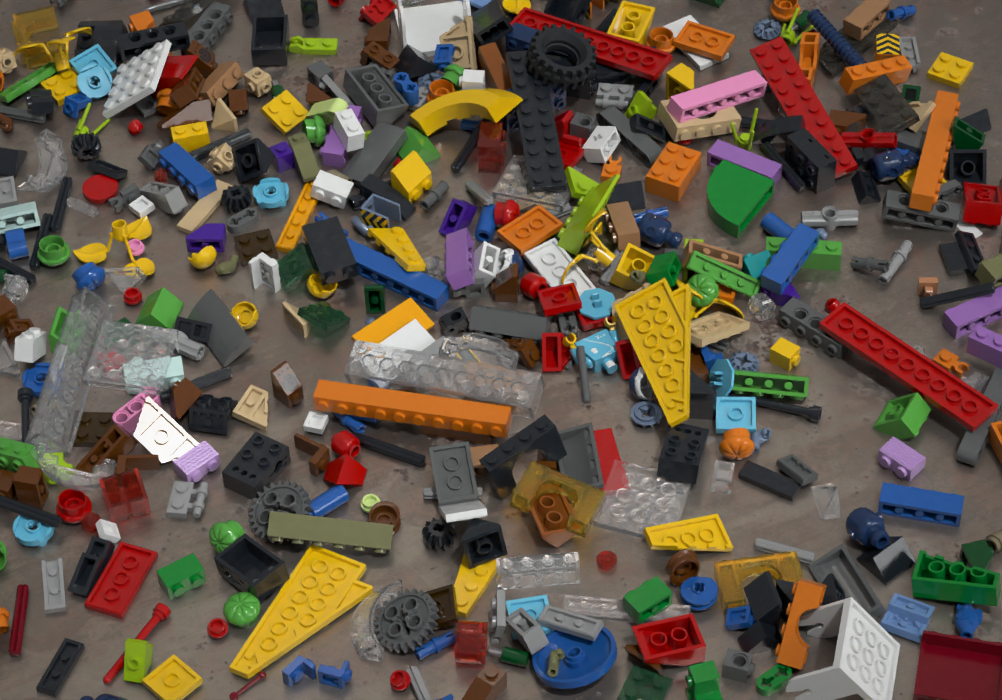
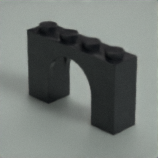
(500, 462)

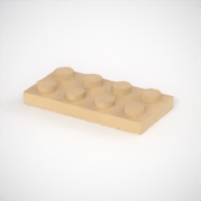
(715, 328)

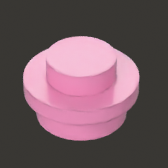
(136, 246)

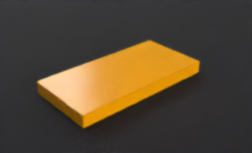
(393, 321)

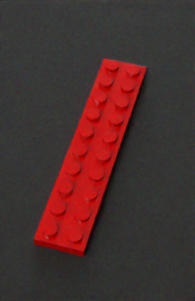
(610, 49)
(798, 98)
(909, 367)

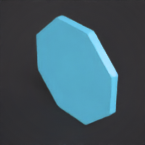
(596, 303)
(722, 377)

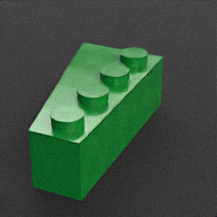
(954, 581)

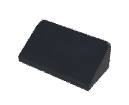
(979, 120)
(648, 126)
(865, 188)

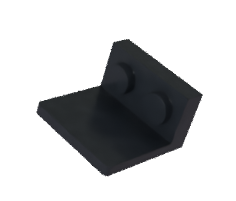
(211, 414)

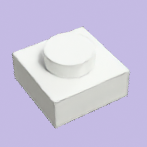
(141, 206)
(315, 422)
(108, 530)

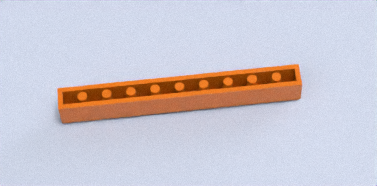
(935, 152)
(412, 408)

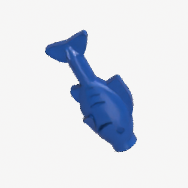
(967, 619)

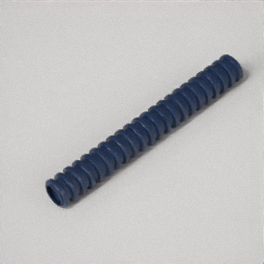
(834, 38)

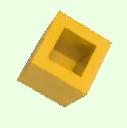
(785, 354)

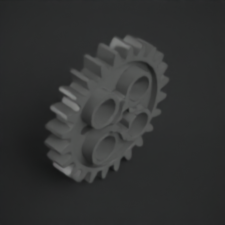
(283, 495)
(419, 618)

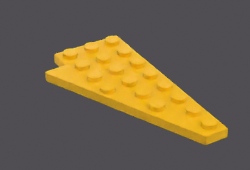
(661, 336)
(314, 596)

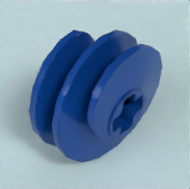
(699, 592)

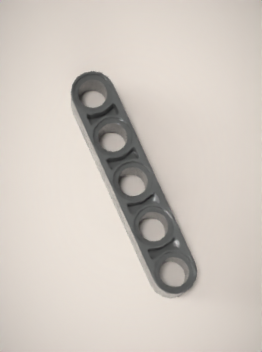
(633, 140)

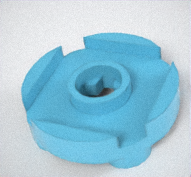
(98, 73)
(264, 199)
(28, 537)

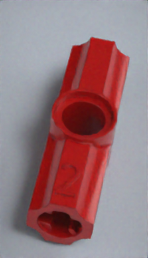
(870, 138)

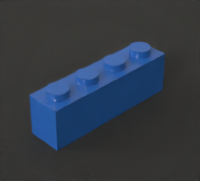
(187, 170)
(789, 258)
(920, 504)

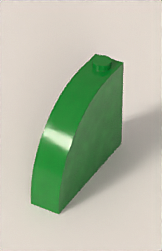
(736, 196)

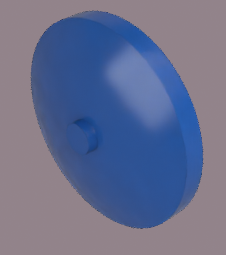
(583, 660)

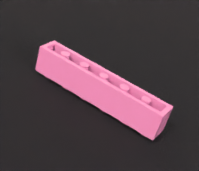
(717, 96)

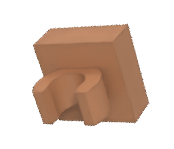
(927, 286)

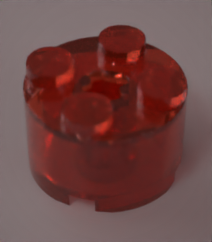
(471, 642)

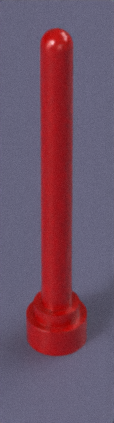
(160, 613)

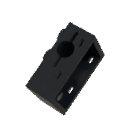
(568, 9)
(270, 40)
(810, 161)
(683, 453)
(255, 466)
(251, 567)

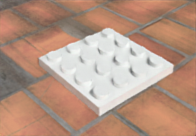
(136, 79)

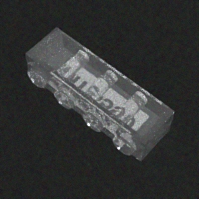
(538, 570)

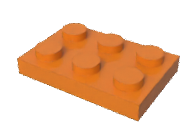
(704, 40)
(530, 229)

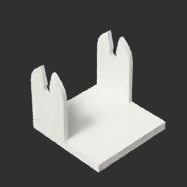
(424, 24)
(863, 655)

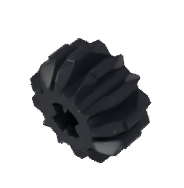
(86, 146)
(236, 198)
(439, 534)

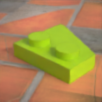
(578, 183)

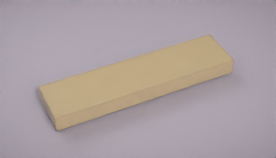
(202, 209)

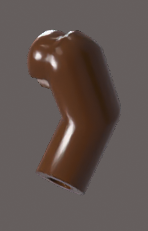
(7, 123)

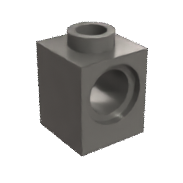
(317, 71)
(582, 125)
(731, 664)

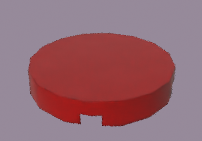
(100, 189)

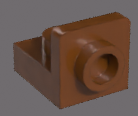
(15, 328)

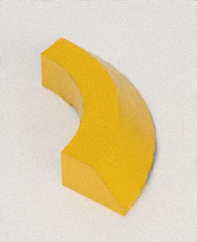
(462, 104)

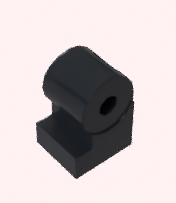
(863, 157)
(454, 322)

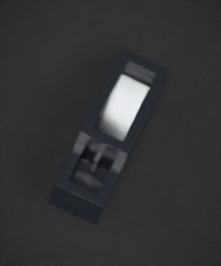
(777, 130)
(375, 185)
(91, 566)

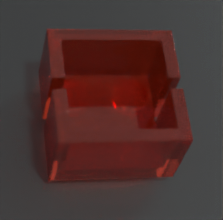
(491, 147)
(126, 501)

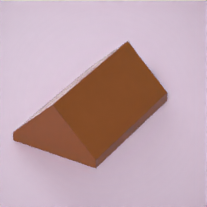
(551, 518)

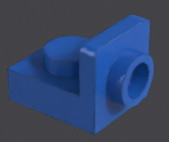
(443, 56)
(75, 102)
(709, 357)
(739, 618)
(296, 670)
(335, 677)

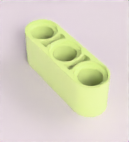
(327, 109)

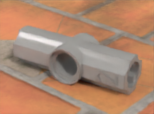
(829, 218)
(188, 347)

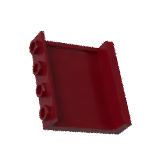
(958, 668)

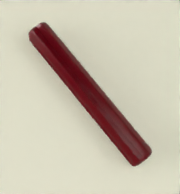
(18, 620)

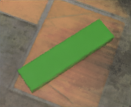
(28, 82)
(723, 274)

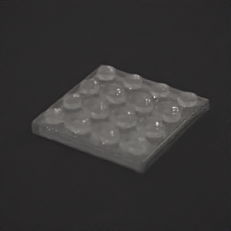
(515, 186)
(130, 357)
(640, 499)

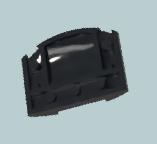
(104, 34)

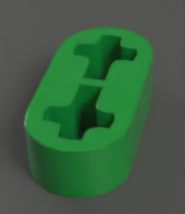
(776, 682)

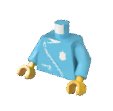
(599, 348)

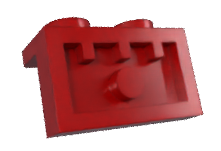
(377, 11)

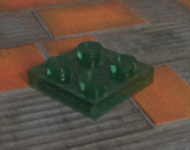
(295, 267)
(324, 316)
(645, 685)

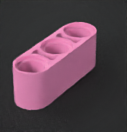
(129, 414)

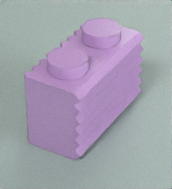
(901, 459)
(196, 462)

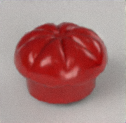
(506, 212)
(73, 505)

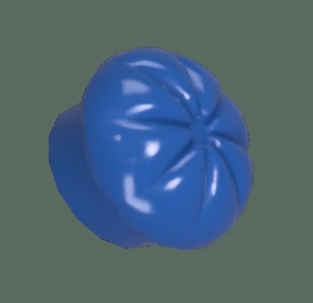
(89, 276)

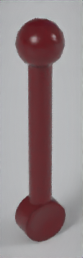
(234, 695)

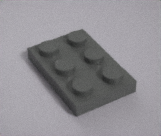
(453, 473)

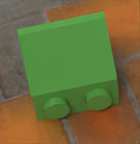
(903, 416)

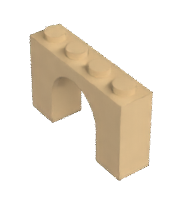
(699, 128)

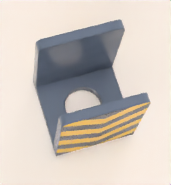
(380, 212)

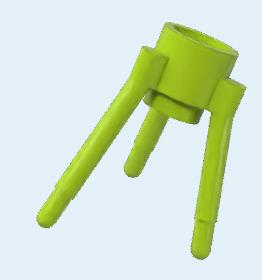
(789, 35)
(83, 129)
(745, 140)

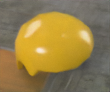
(204, 258)
(317, 290)
(246, 314)

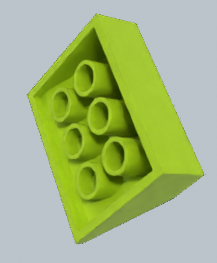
(596, 199)

